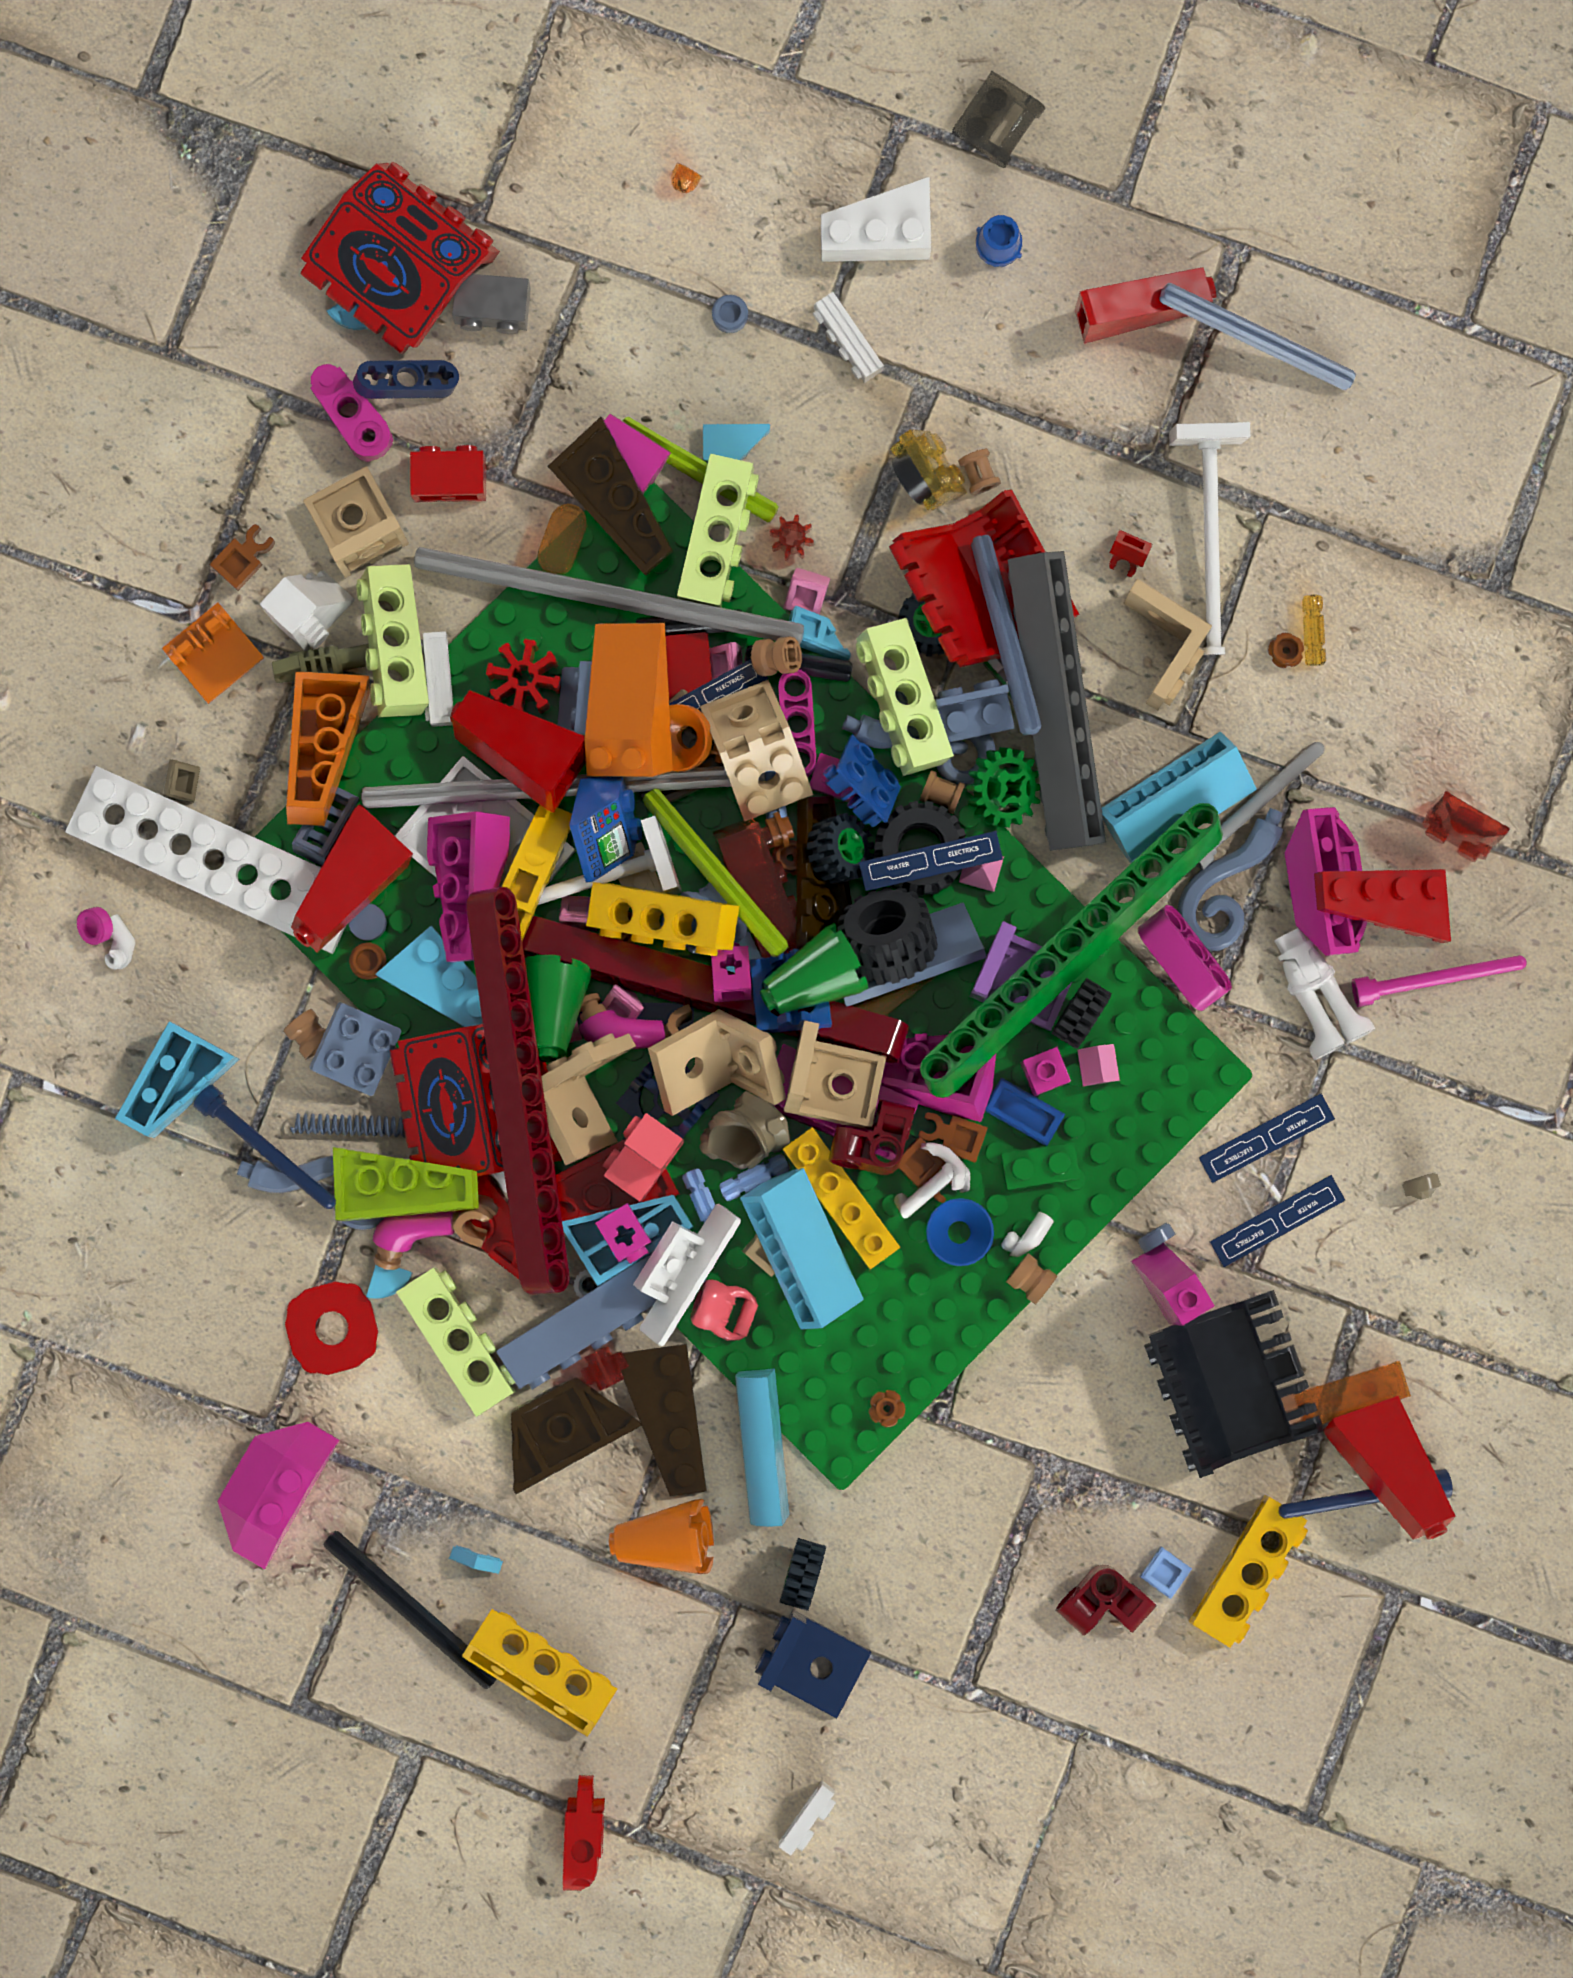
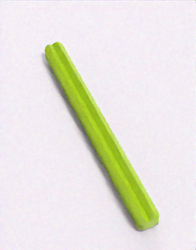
(715, 872)

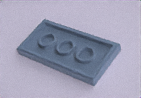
(956, 947)

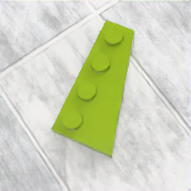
(393, 1186)

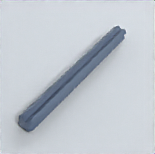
(1257, 336)
(1006, 635)

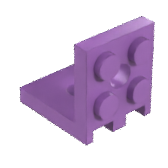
(1002, 961)

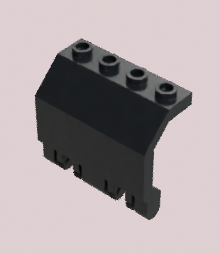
(1228, 1385)

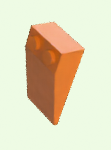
(628, 702)

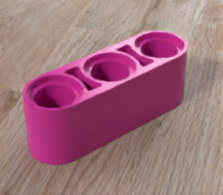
(803, 707)
(1184, 958)

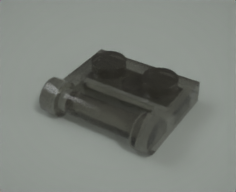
(988, 112)

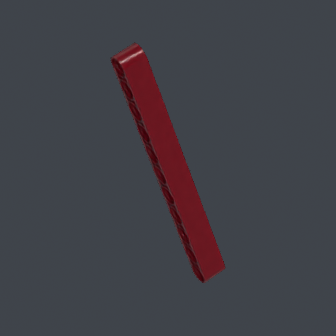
(692, 984)
(518, 1091)

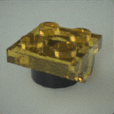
(925, 469)

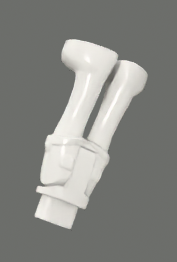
(1309, 972)

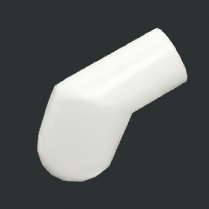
(122, 945)
(1030, 1239)

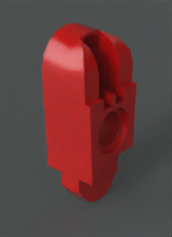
(583, 1836)

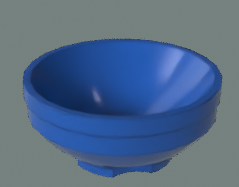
(980, 1232)

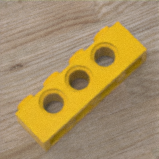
(714, 920)
(842, 1199)
(1229, 1581)
(544, 1690)

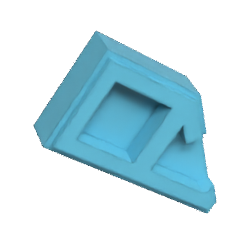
(732, 439)
(819, 634)

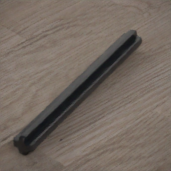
(405, 1605)

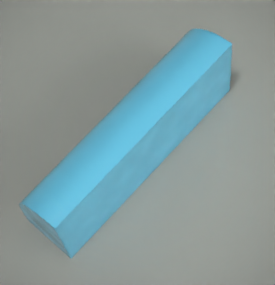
(1206, 774)
(802, 1249)
(762, 1447)

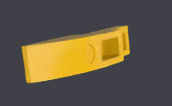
(536, 861)

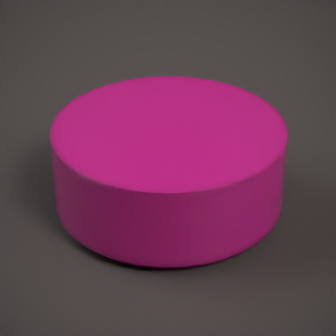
(94, 925)

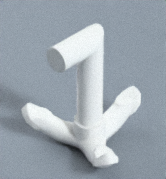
(952, 1170)

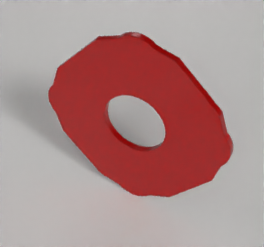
(301, 1328)

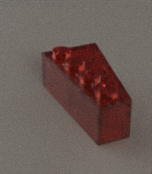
(750, 863)

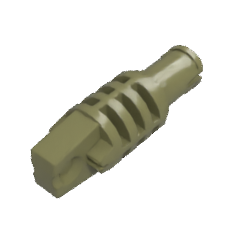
(319, 661)

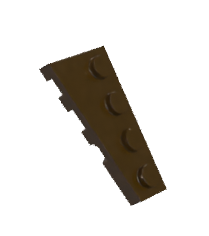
(608, 490)
(817, 900)
(665, 1405)

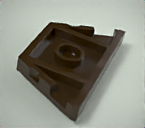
(562, 1430)

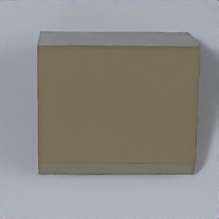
(181, 781)

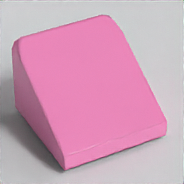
(807, 591)

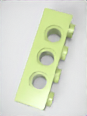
(720, 475)
(395, 586)
(897, 643)
(417, 1299)

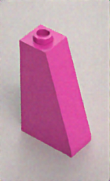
(1172, 1285)

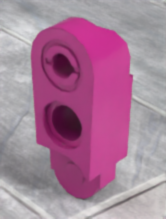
(334, 391)

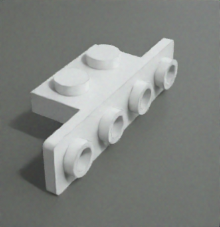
(680, 1268)

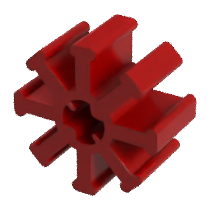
(526, 664)

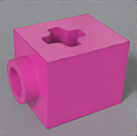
(735, 986)
(1045, 1071)
(609, 1227)

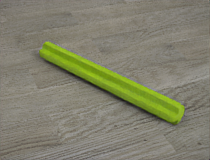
(696, 469)

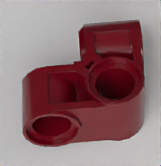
(857, 1148)
(1086, 1605)

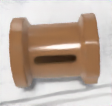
(970, 463)
(942, 792)

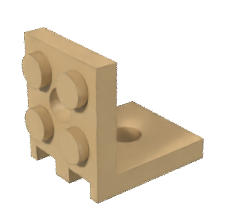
(359, 543)
(1180, 624)
(757, 746)
(724, 1054)
(812, 1077)
(570, 1096)

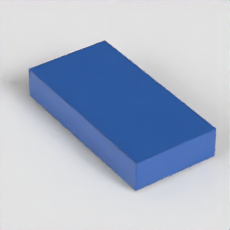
(1024, 1112)

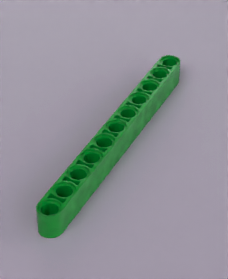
(1069, 966)

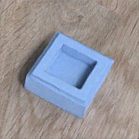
(1165, 1572)

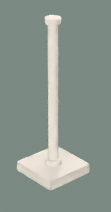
(1210, 438)
(655, 859)

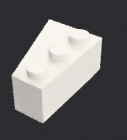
(880, 227)
(306, 607)

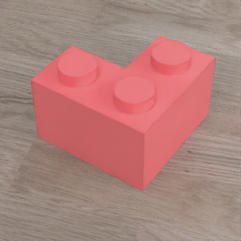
(643, 1158)

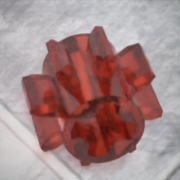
(785, 529)
(604, 1368)

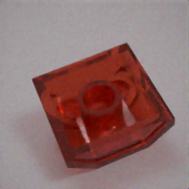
(1463, 826)

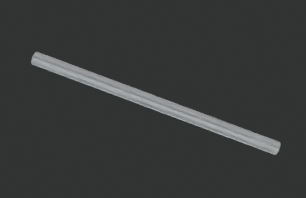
(606, 595)
(505, 790)

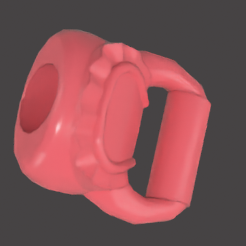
(715, 1305)

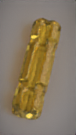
(1314, 630)

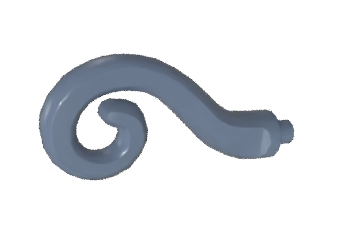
(872, 734)
(1257, 847)
(270, 1179)

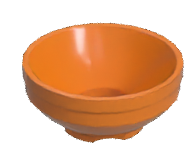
(682, 756)

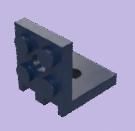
(789, 1663)

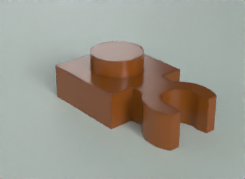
(239, 561)
(960, 1136)
(921, 1166)

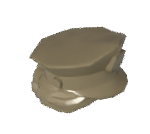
(745, 1132)

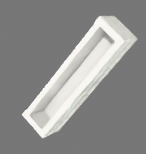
(848, 337)
(438, 678)

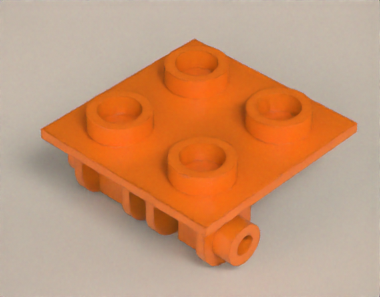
(213, 653)

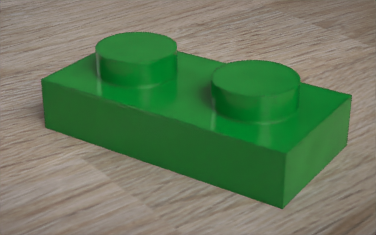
(1040, 1166)

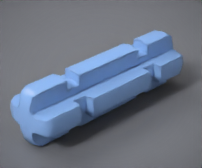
(754, 1177)
(699, 1194)

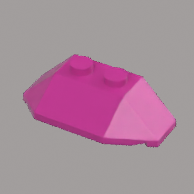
(1319, 845)
(272, 1488)

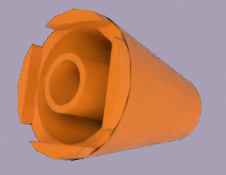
(667, 1539)

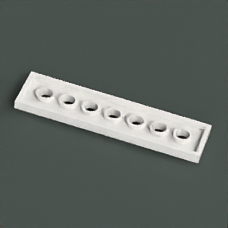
(190, 869)

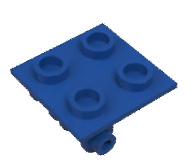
(863, 775)

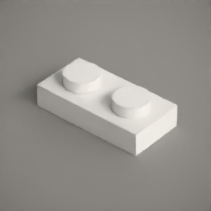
(799, 1831)

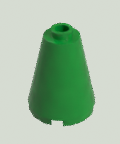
(815, 974)
(556, 1001)

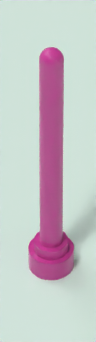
(1368, 990)

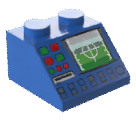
(604, 825)

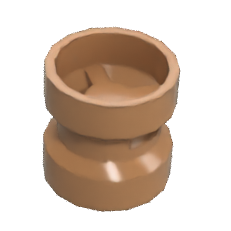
(776, 656)
(306, 1033)
(1031, 1279)

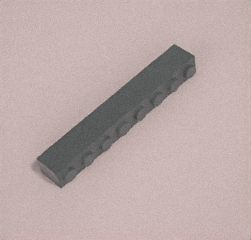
(1055, 675)

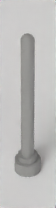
(1266, 794)

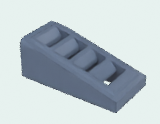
(314, 853)

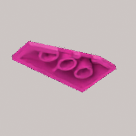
(467, 858)
(906, 1078)

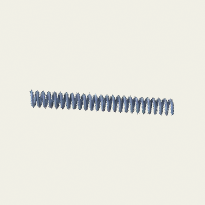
(349, 1126)

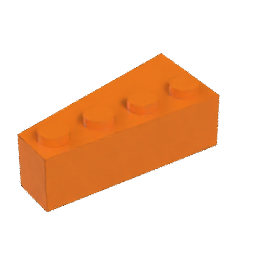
(322, 734)

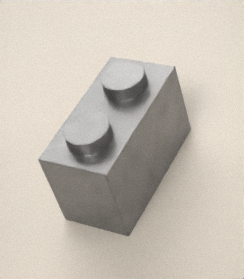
(492, 303)

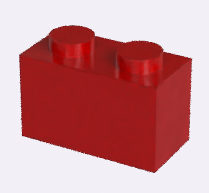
(448, 474)

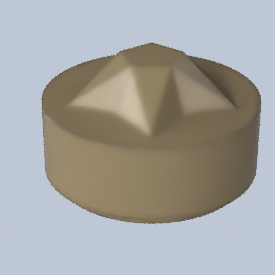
(1422, 1186)

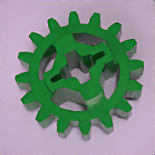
(1004, 787)

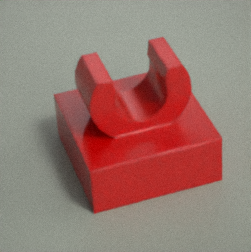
(1130, 549)

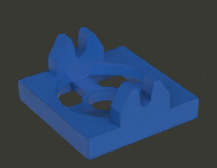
(789, 1021)

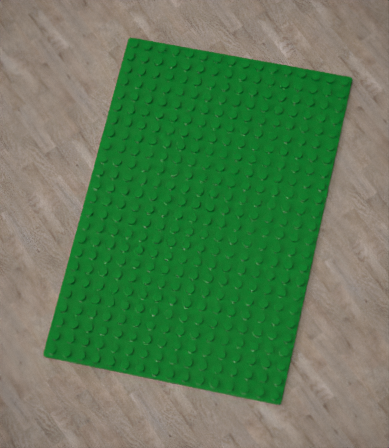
(917, 1312)

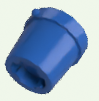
(999, 241)

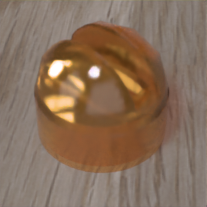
(684, 178)

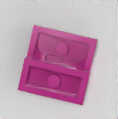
(641, 453)

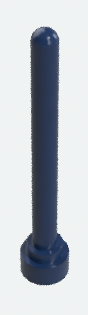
(212, 1103)
(1348, 1500)

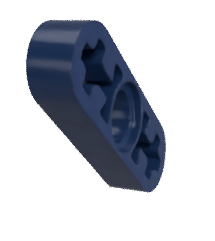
(419, 369)

